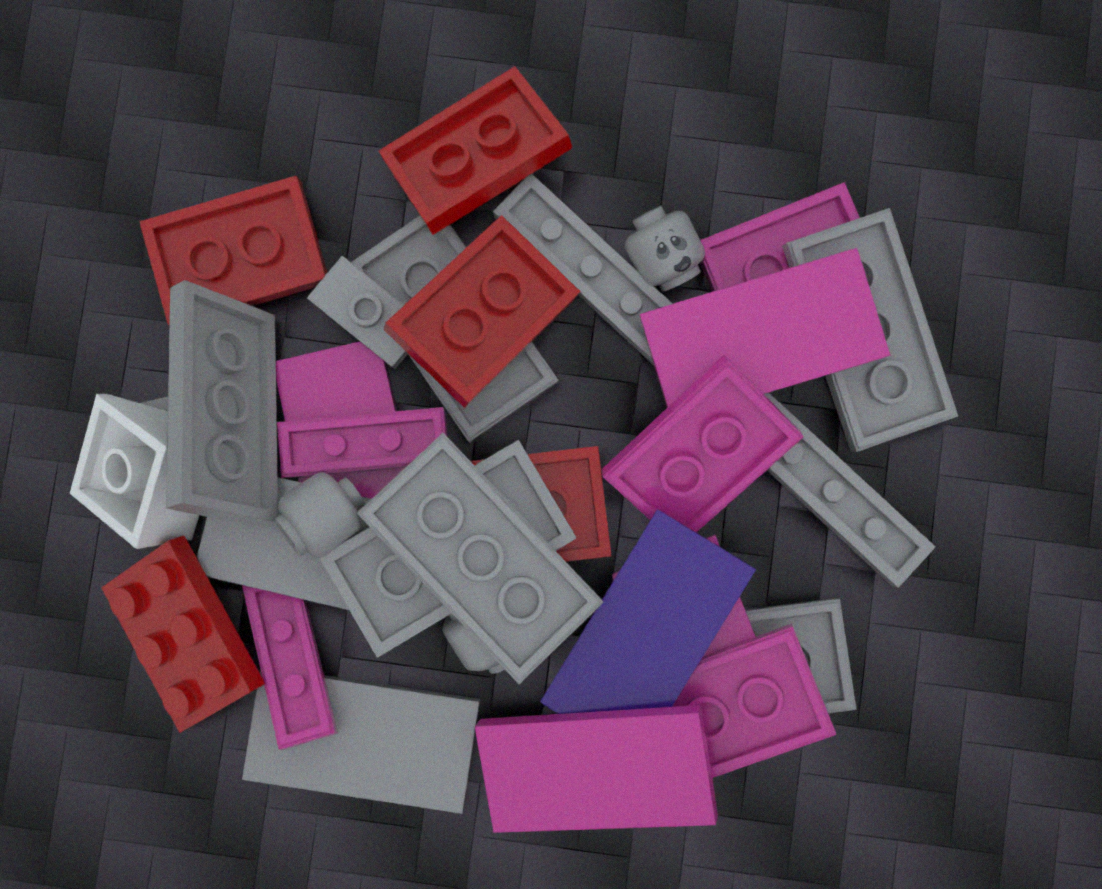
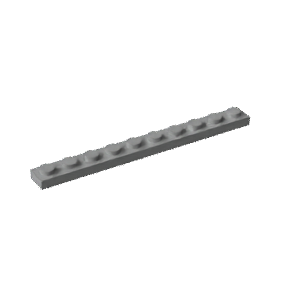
(806, 470)

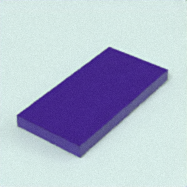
(651, 623)

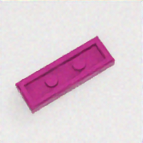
(357, 441)
(290, 667)

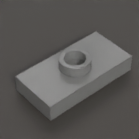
(359, 308)

